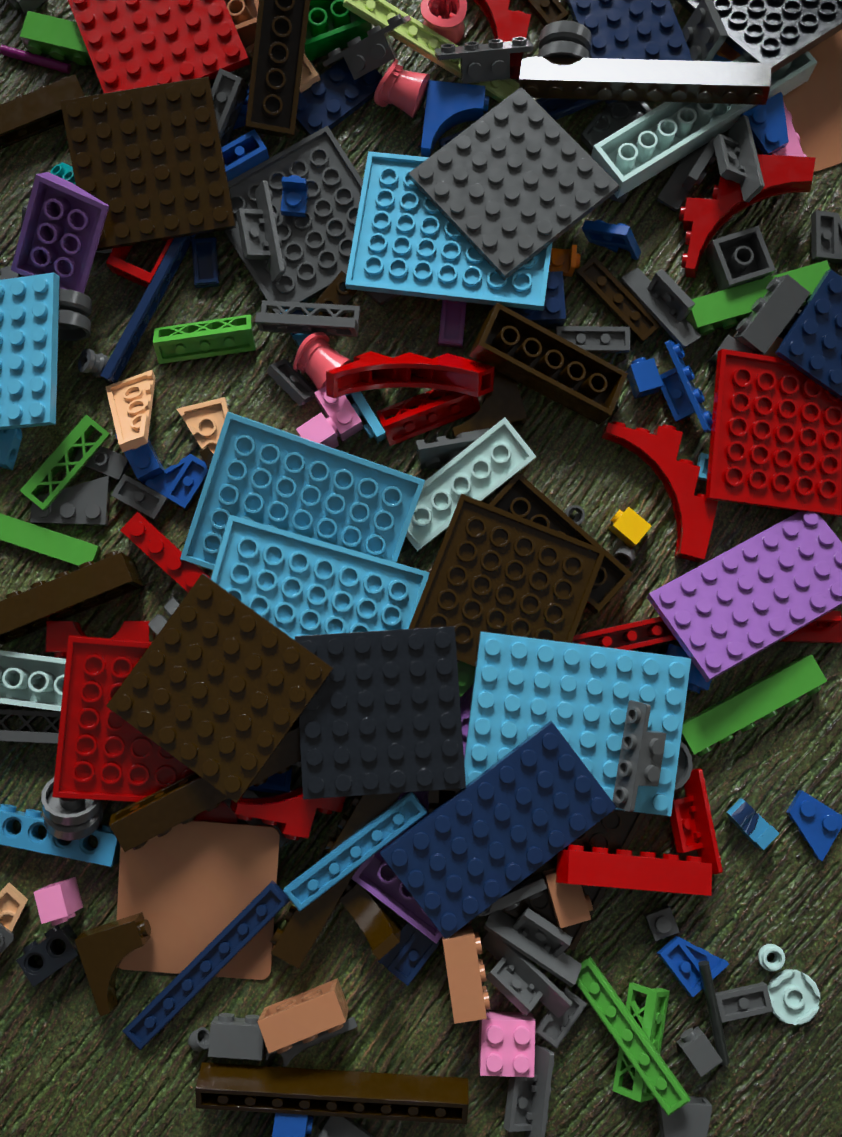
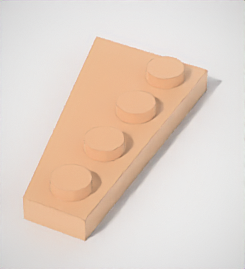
(132, 408)

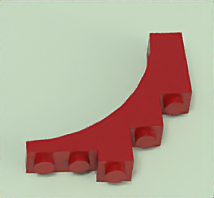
(505, 26)
(706, 216)
(410, 370)
(659, 451)
(289, 809)

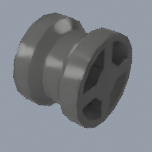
(92, 363)

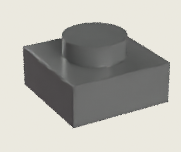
(661, 923)

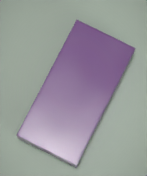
(452, 323)

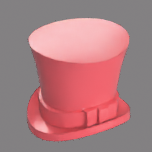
(445, 17)
(402, 89)
(317, 357)

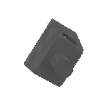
(688, 1121)

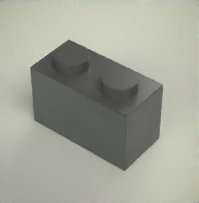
(236, 1037)

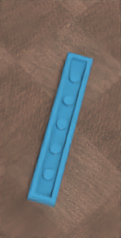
(355, 850)

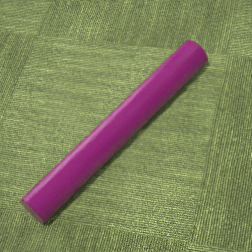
(35, 59)

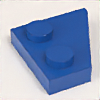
(769, 125)
(815, 822)
(683, 960)

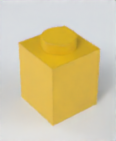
(629, 527)

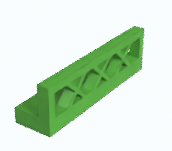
(204, 339)
(60, 458)
(653, 1026)

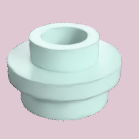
(779, 957)

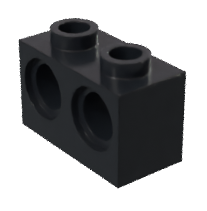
(52, 956)

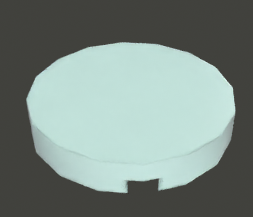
(793, 997)

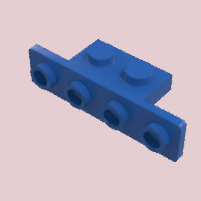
(680, 390)

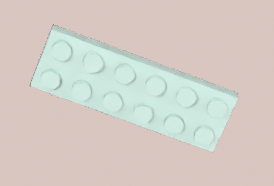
(474, 473)

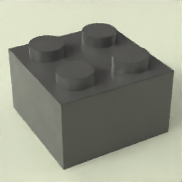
(739, 258)

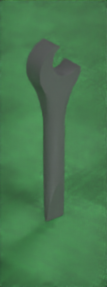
(323, 1036)

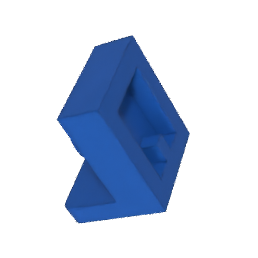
(294, 196)

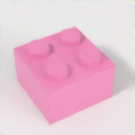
(507, 1044)

